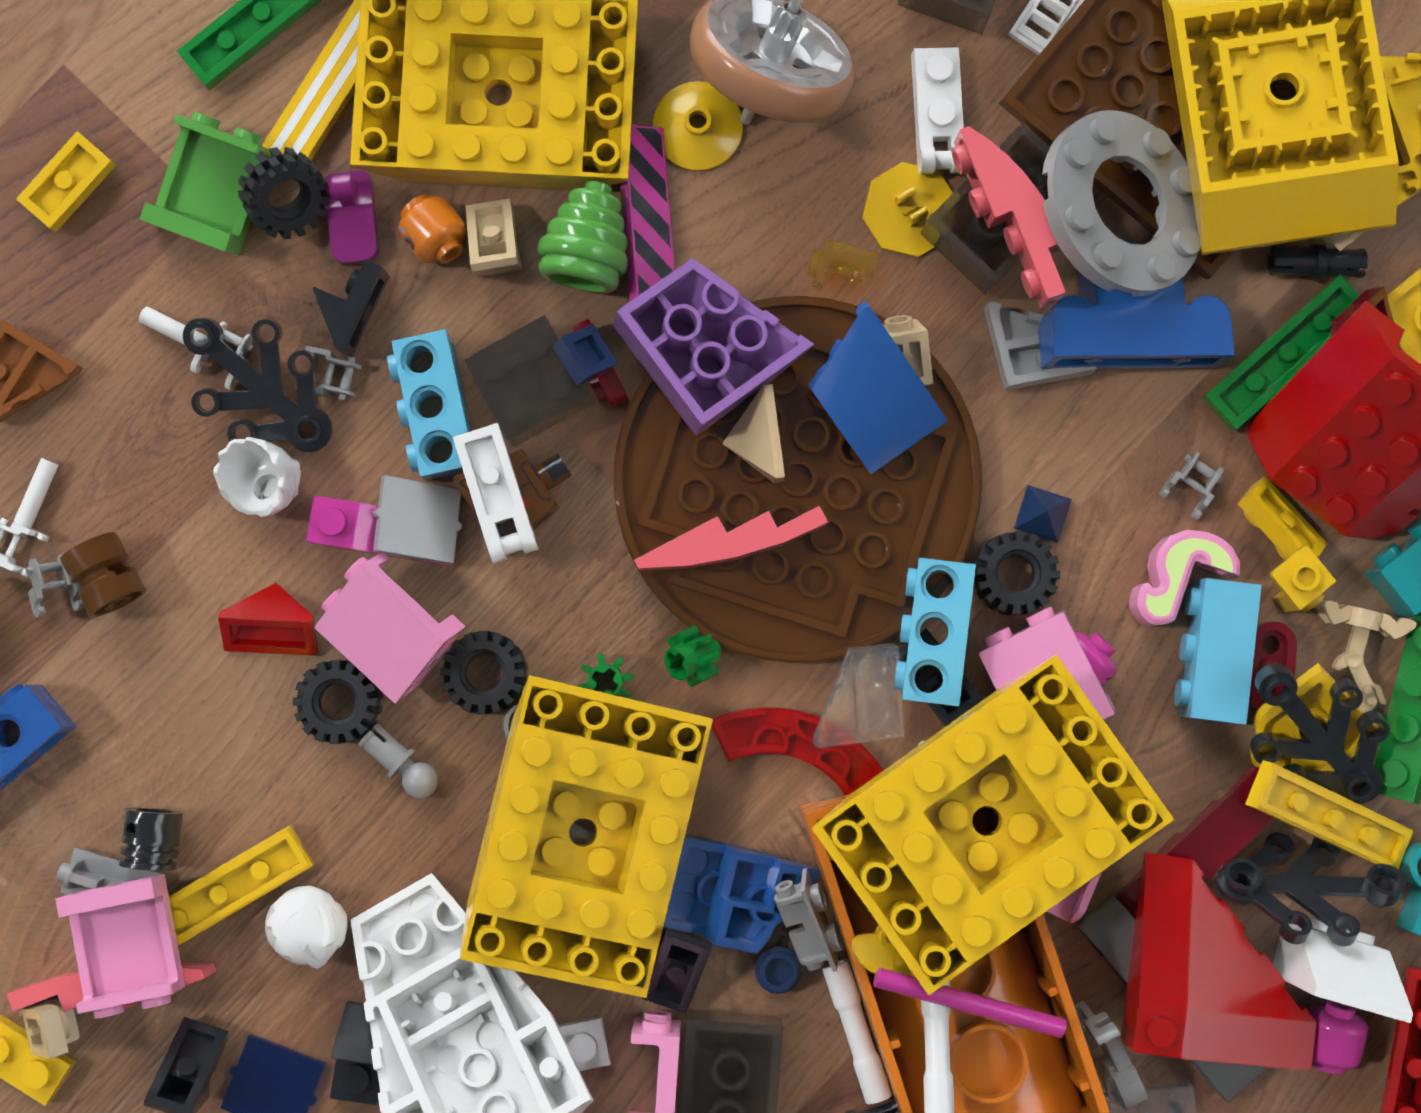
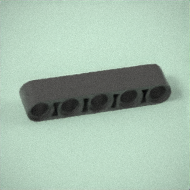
(1111, 934)

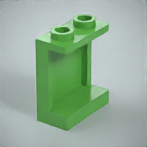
(202, 184)

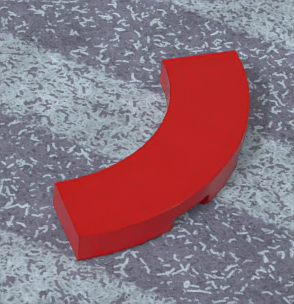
(791, 734)

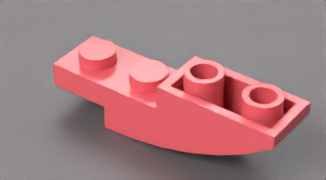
(1007, 195)

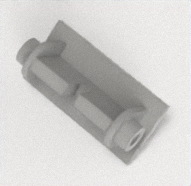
(92, 870)
(806, 905)

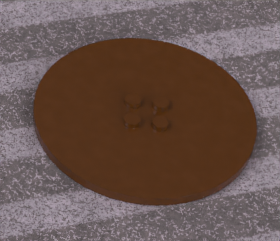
(829, 586)

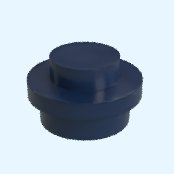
(778, 969)

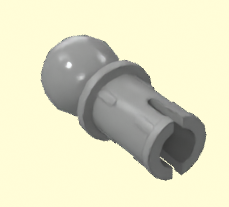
(418, 778)

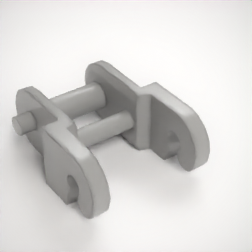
(349, 367)
(1205, 495)
(35, 594)

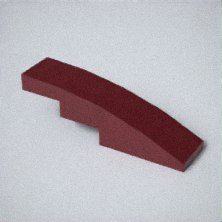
(1212, 836)

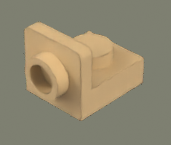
(914, 344)
(49, 1028)

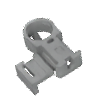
(1116, 1063)

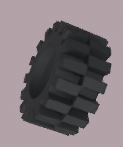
(270, 173)
(1042, 566)
(457, 662)
(310, 708)

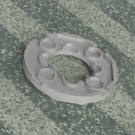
(1077, 225)

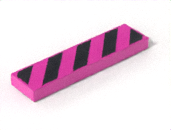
(647, 211)

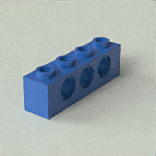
(40, 725)

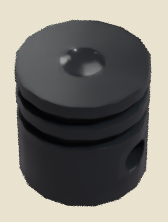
(150, 839)

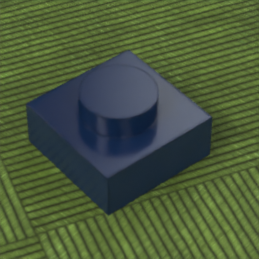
(584, 354)

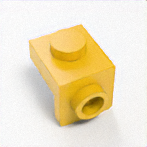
(1301, 581)

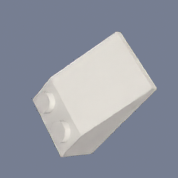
(1349, 975)

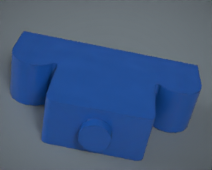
(1135, 332)

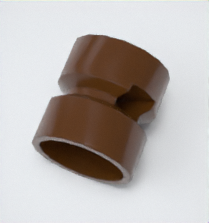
(102, 574)

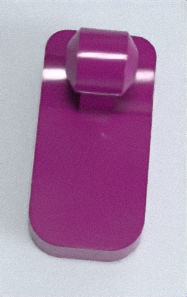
(352, 218)

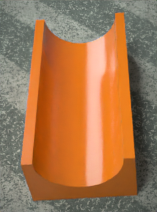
(991, 1062)

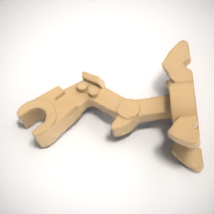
(1362, 622)

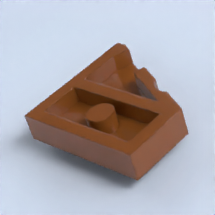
(28, 370)

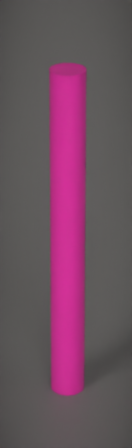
(971, 1003)

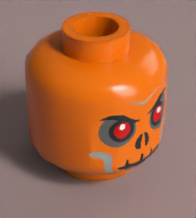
(432, 229)

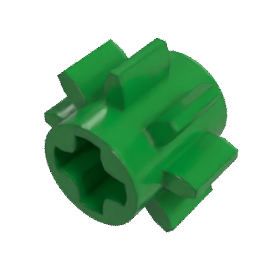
(692, 656)
(619, 678)

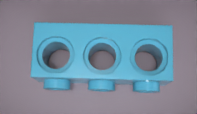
(441, 381)
(954, 613)

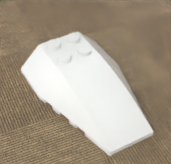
(453, 1028)

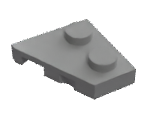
(1018, 351)

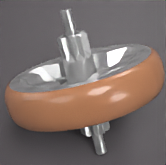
(767, 83)

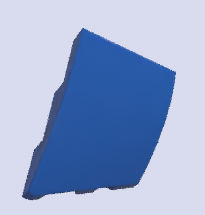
(874, 393)
(729, 893)

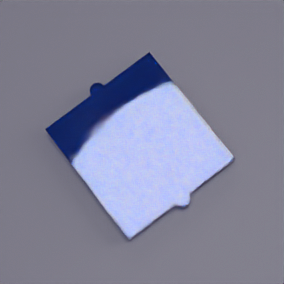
(272, 1079)

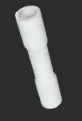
(865, 1058)
(938, 1075)

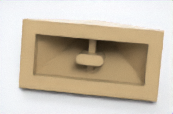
(757, 436)

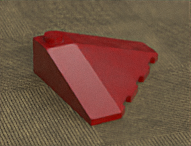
(1201, 983)

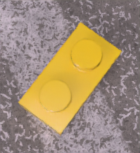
(66, 182)
(1279, 520)
(27, 1072)

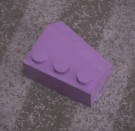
(705, 343)

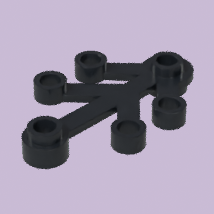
(263, 389)
(1323, 743)
(1306, 889)

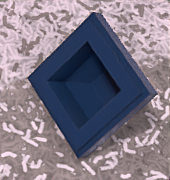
(1042, 513)

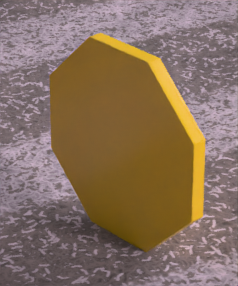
(901, 205)

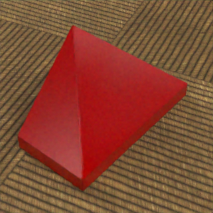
(268, 624)

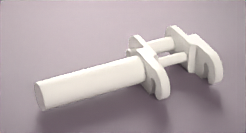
(174, 330)
(27, 514)

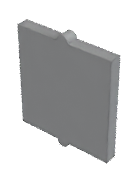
(417, 520)

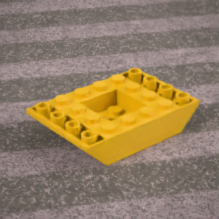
(428, 79)
(1272, 165)
(1063, 806)
(600, 905)

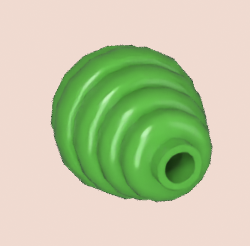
(586, 241)

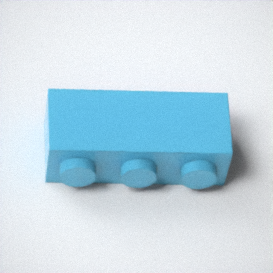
(1218, 650)

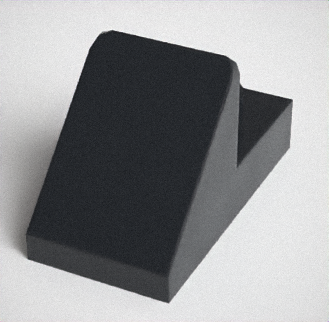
(349, 318)
(677, 970)
(186, 1071)
(354, 1071)

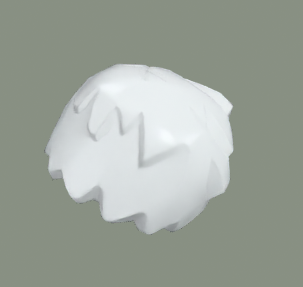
(257, 476)
(306, 926)

